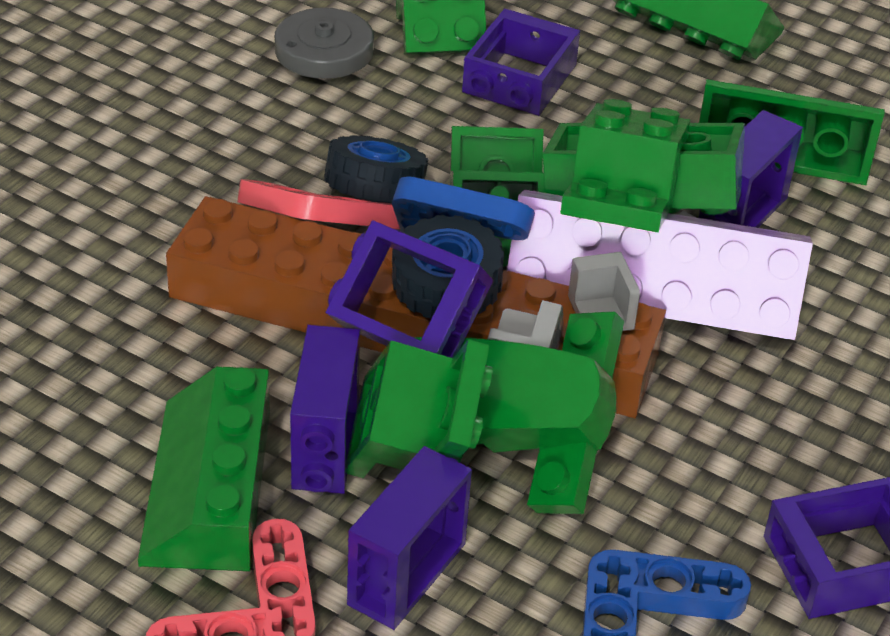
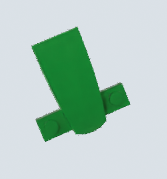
(554, 404)

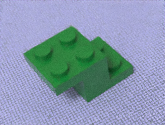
(441, 25)
(497, 163)
(626, 165)
(416, 402)

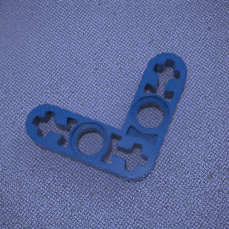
(423, 199)
(638, 592)

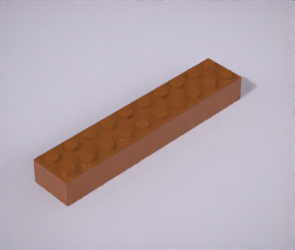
(286, 267)

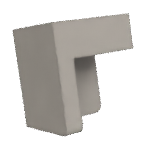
(604, 285)
(531, 329)

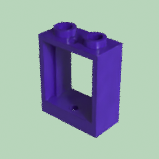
(514, 36)
(763, 184)
(454, 313)
(324, 408)
(408, 537)
(792, 539)

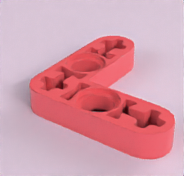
(315, 206)
(268, 617)

